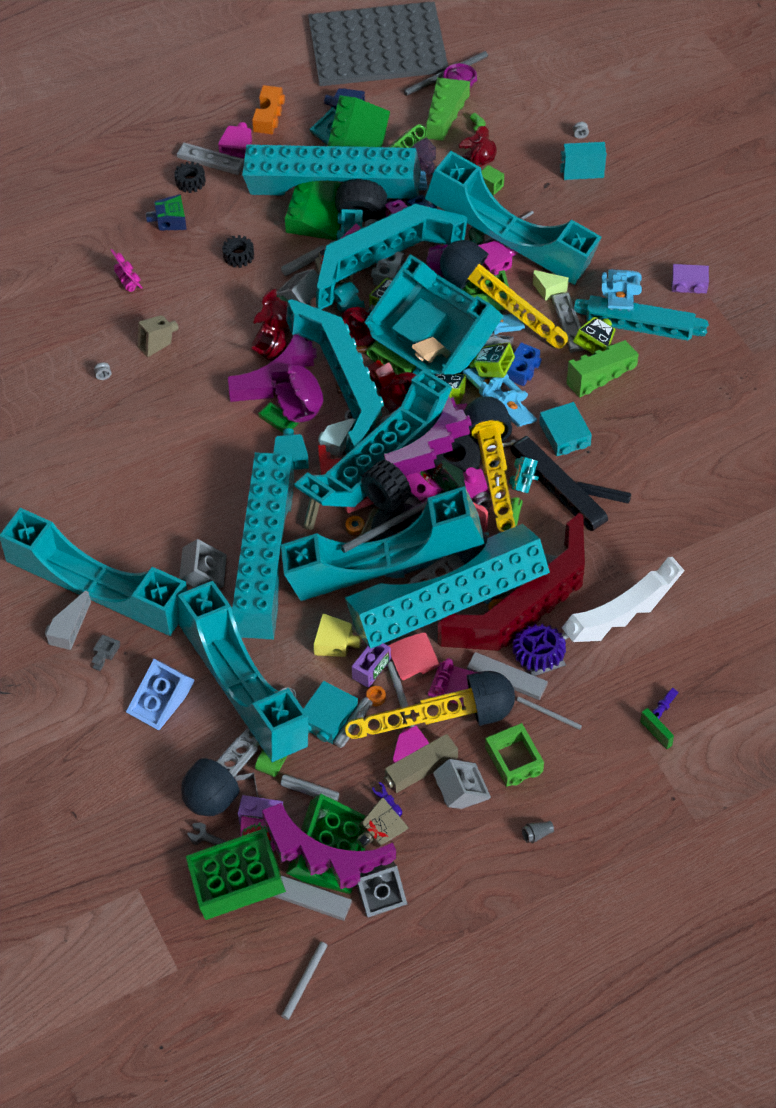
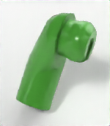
(477, 120)

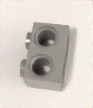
(387, 268)

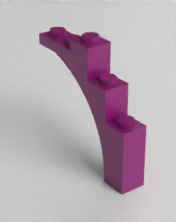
(263, 381)
(422, 453)
(345, 864)

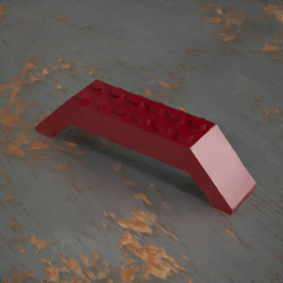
(525, 604)

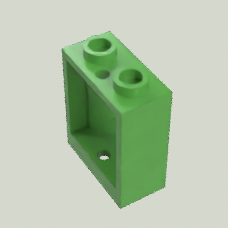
(505, 739)

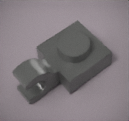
(104, 649)

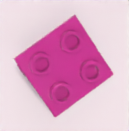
(125, 274)
(449, 680)

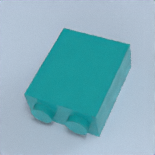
(583, 160)
(420, 323)
(565, 429)
(329, 711)

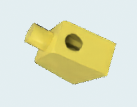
(335, 637)

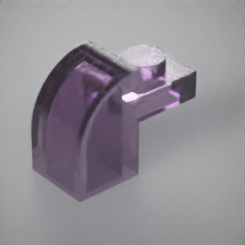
(426, 154)

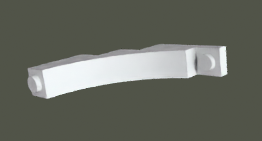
(618, 613)

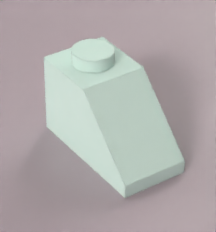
(336, 436)

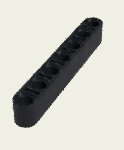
(560, 484)

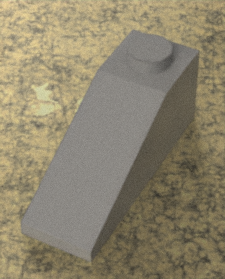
(67, 623)

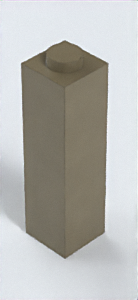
(420, 763)

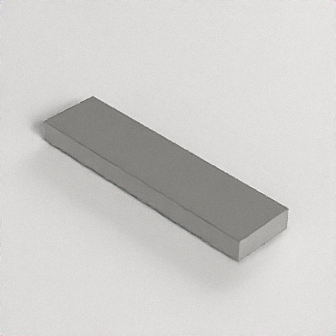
(210, 158)
(567, 319)
(520, 680)
(315, 899)

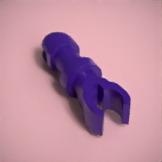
(664, 704)
(389, 798)

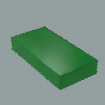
(274, 416)
(657, 728)

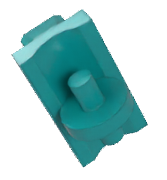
(524, 475)

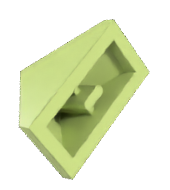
(549, 284)

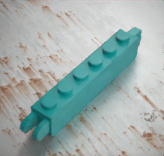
(645, 318)

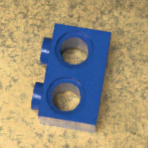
(524, 364)

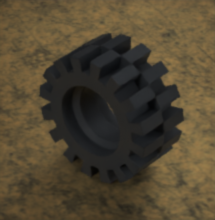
(190, 170)
(238, 244)

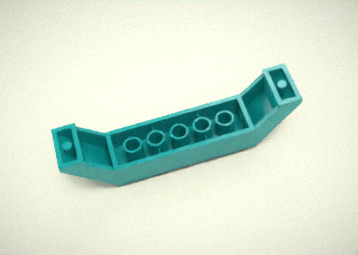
(383, 240)
(344, 363)
(407, 424)

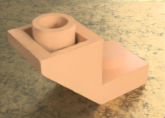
(429, 349)

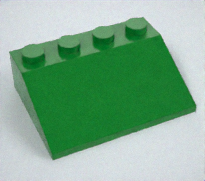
(358, 124)
(313, 210)
(333, 826)
(235, 874)

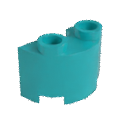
(348, 219)
(347, 297)

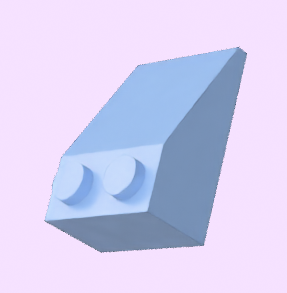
(159, 694)

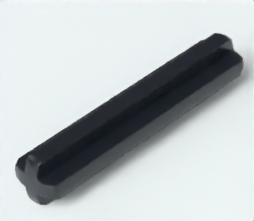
(604, 492)

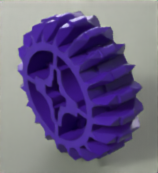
(544, 647)

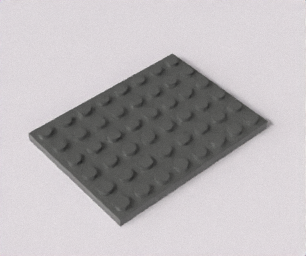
(377, 43)

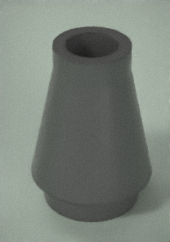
(535, 831)

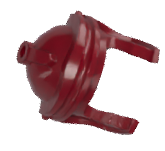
(482, 148)
(273, 311)
(355, 319)
(269, 342)
(396, 391)

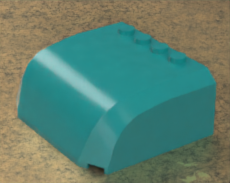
(470, 318)

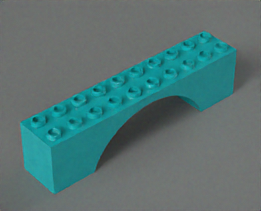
(281, 167)
(562, 248)
(445, 527)
(44, 551)
(259, 561)
(395, 610)
(270, 714)

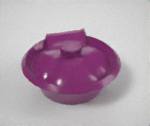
(461, 72)

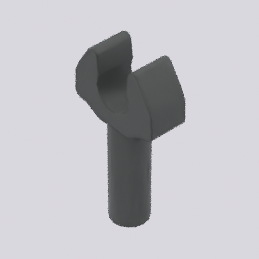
(203, 835)

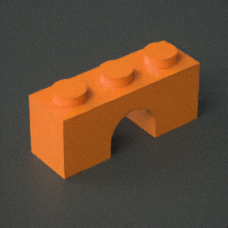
(266, 117)

